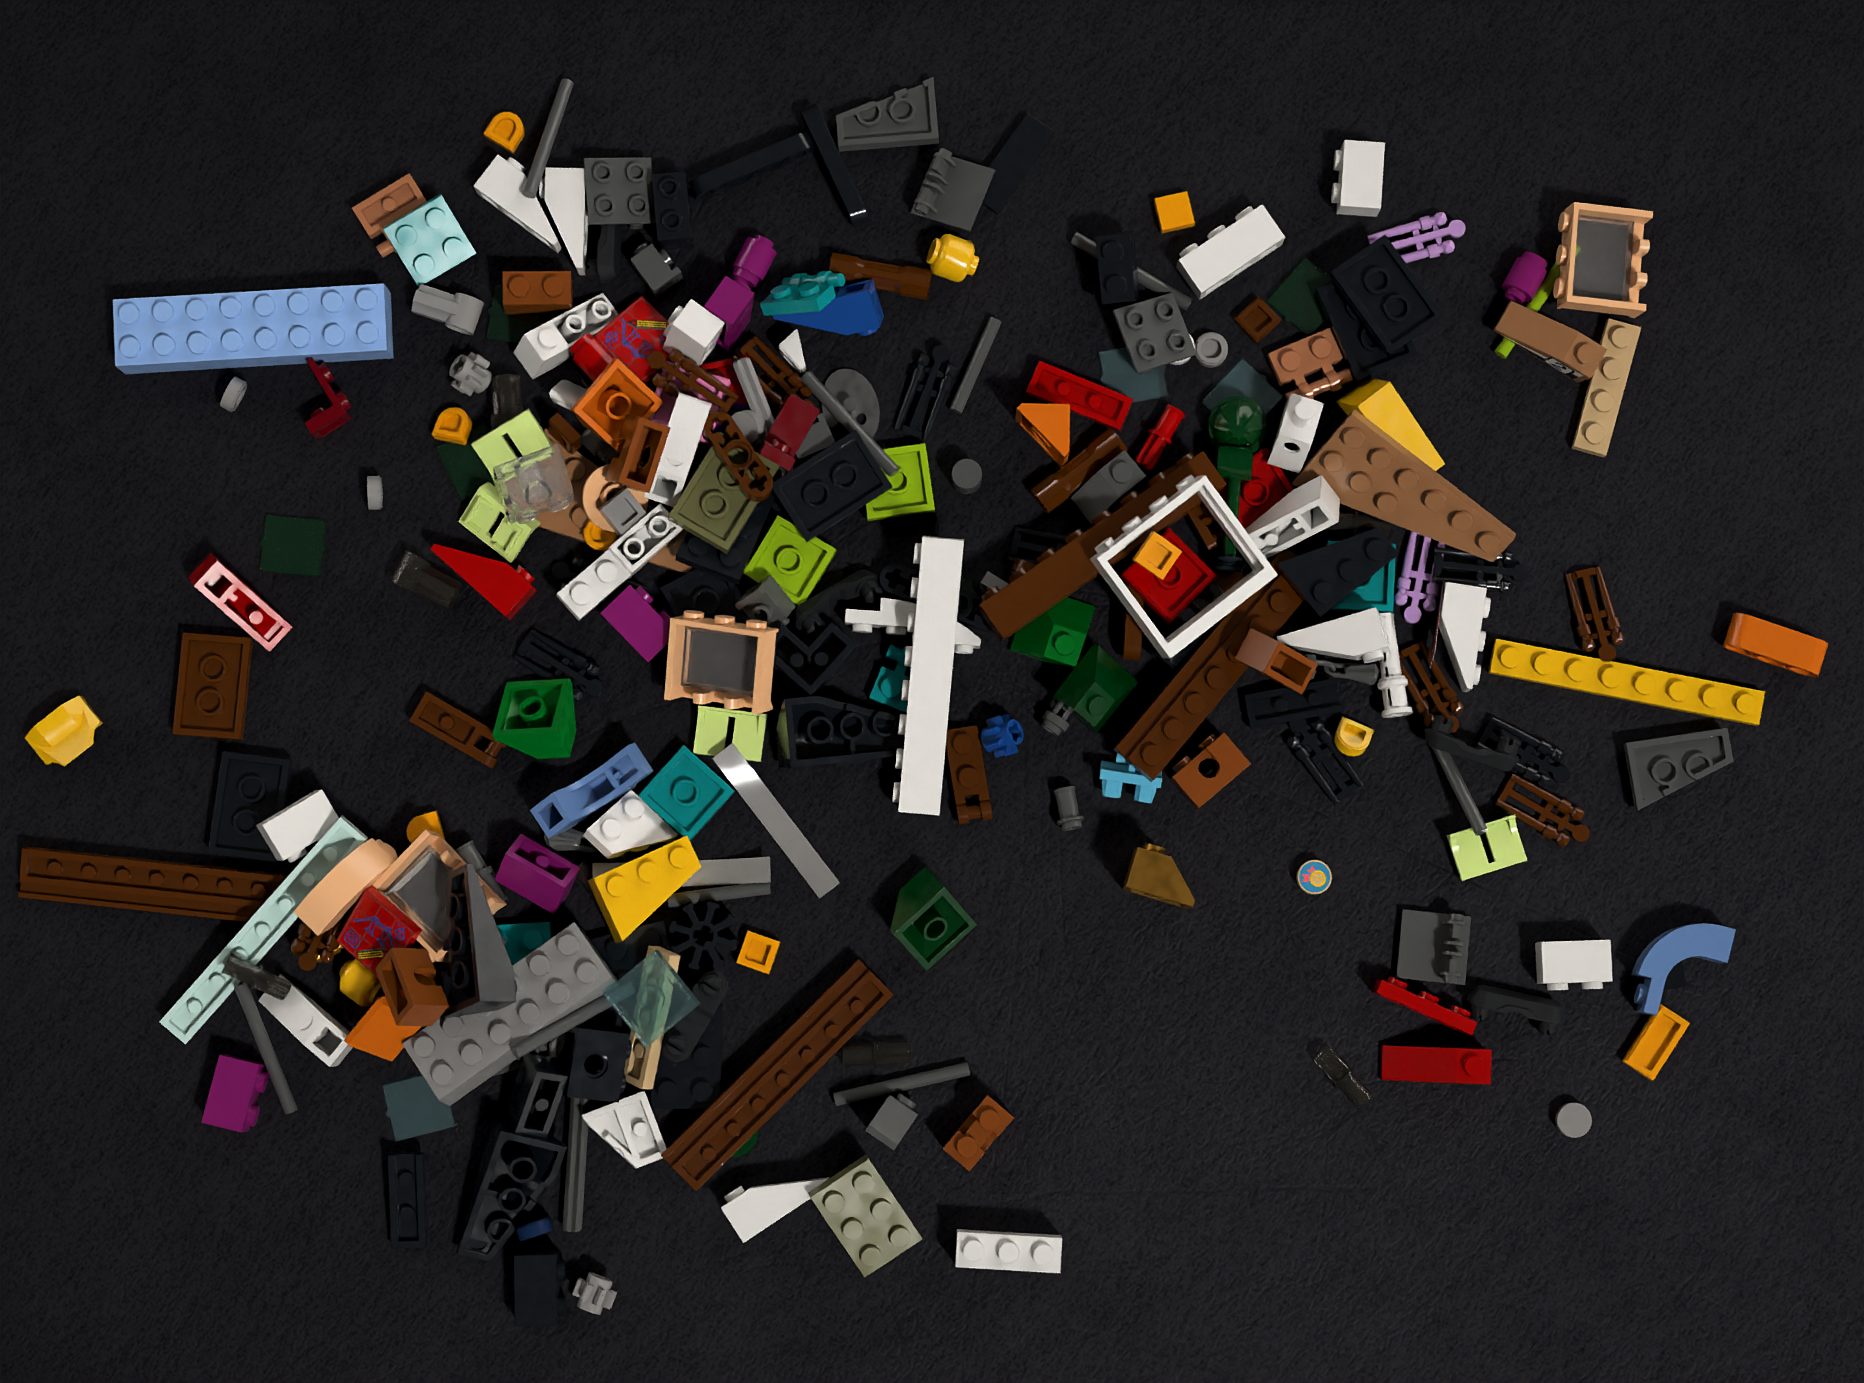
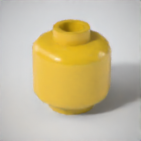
(952, 258)
(359, 983)

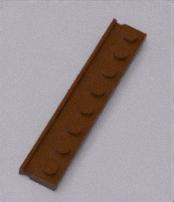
(1206, 676)
(144, 884)
(777, 1074)

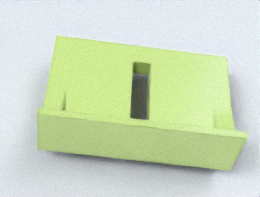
(523, 431)
(481, 516)
(713, 727)
(1503, 843)

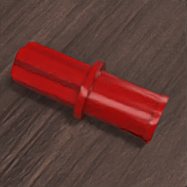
(1159, 437)

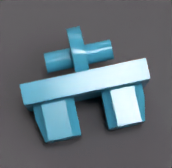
(1116, 774)

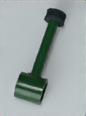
(1233, 465)

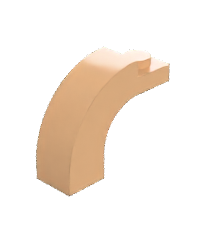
(345, 885)

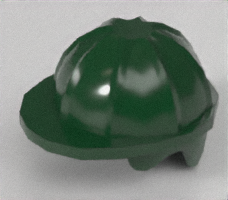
(1237, 423)

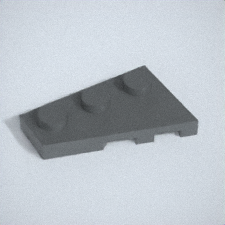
(897, 121)
(1672, 762)

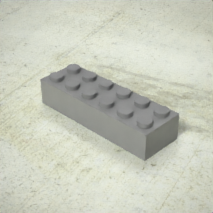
(551, 984)

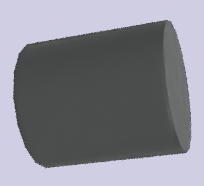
(966, 476)

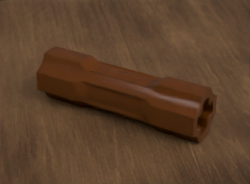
(905, 280)
(1061, 484)

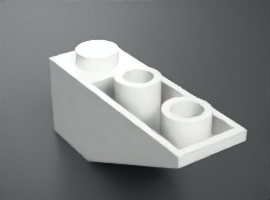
(551, 342)
(680, 448)
(1460, 627)
(310, 1024)

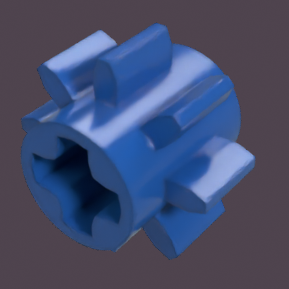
(1002, 735)

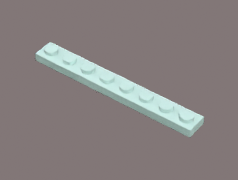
(261, 930)

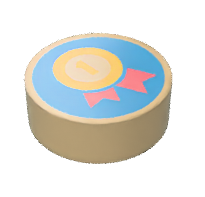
(1314, 877)

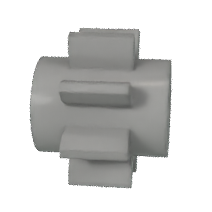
(470, 373)
(594, 1293)

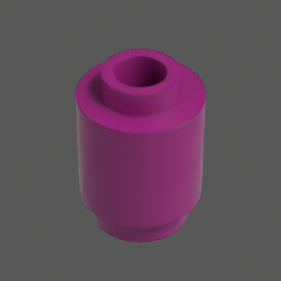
(754, 260)
(1524, 278)

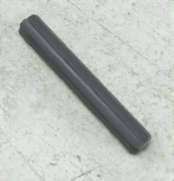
(575, 1166)

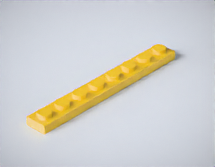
(1626, 682)

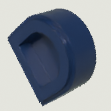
(534, 1228)

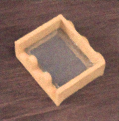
(1601, 259)
(720, 661)
(424, 888)

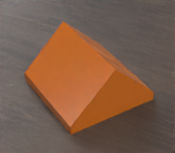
(610, 399)
(1048, 427)
(378, 1032)

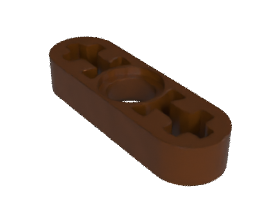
(759, 472)
(1132, 632)

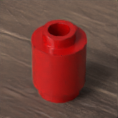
(591, 355)

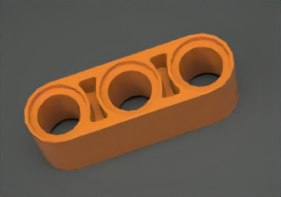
(1775, 644)

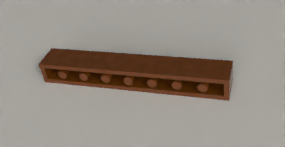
(1070, 567)

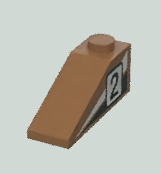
(1551, 341)

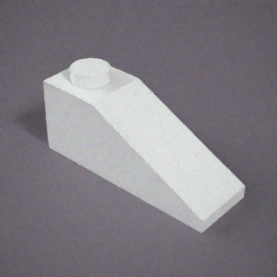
(503, 188)
(567, 202)
(1296, 517)
(1347, 637)
(764, 1204)

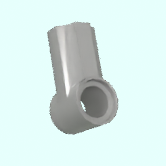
(457, 311)

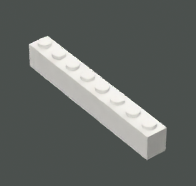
(930, 675)

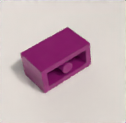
(733, 305)
(639, 621)
(537, 873)
(235, 1093)

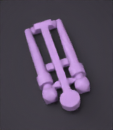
(1455, 229)
(1412, 613)

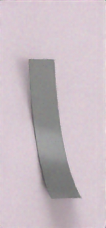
(776, 820)
(716, 871)

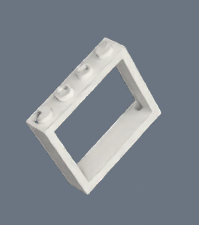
(1215, 611)

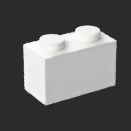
(1360, 178)
(692, 331)
(298, 826)
(1573, 962)

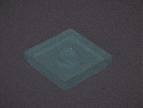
(651, 998)

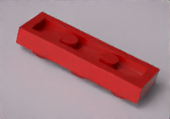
(1083, 395)
(1425, 1005)

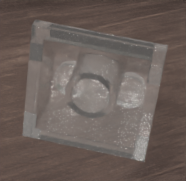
(533, 485)

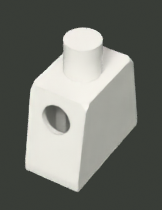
(1297, 427)

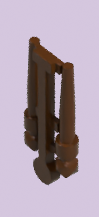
(658, 361)
(794, 378)
(1606, 651)
(1448, 692)
(1578, 833)
(308, 961)

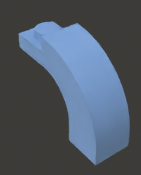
(592, 793)
(1658, 958)

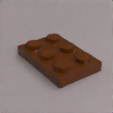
(213, 686)

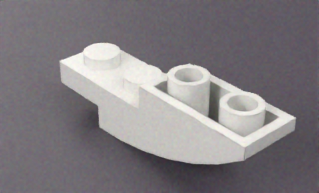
(619, 562)
(894, 617)

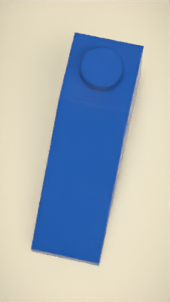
(850, 312)

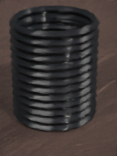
(1177, 661)

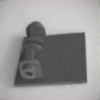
(952, 190)
(619, 191)
(1154, 333)
(1433, 947)

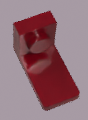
(327, 419)
(788, 431)

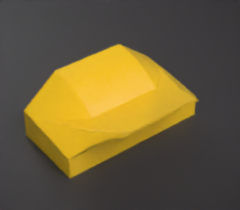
(64, 732)

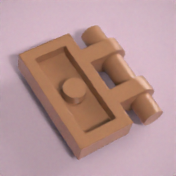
(387, 207)
(1306, 357)

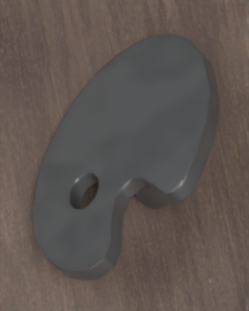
(855, 396)

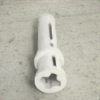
(1392, 681)

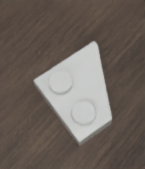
(628, 827)
(629, 1129)

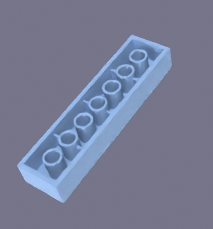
(252, 328)

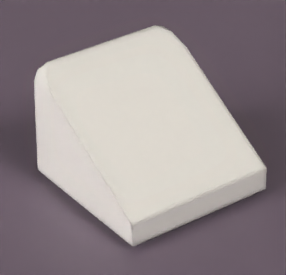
(792, 352)
(566, 393)

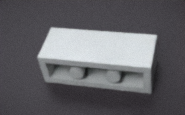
(1229, 250)
(1008, 1251)

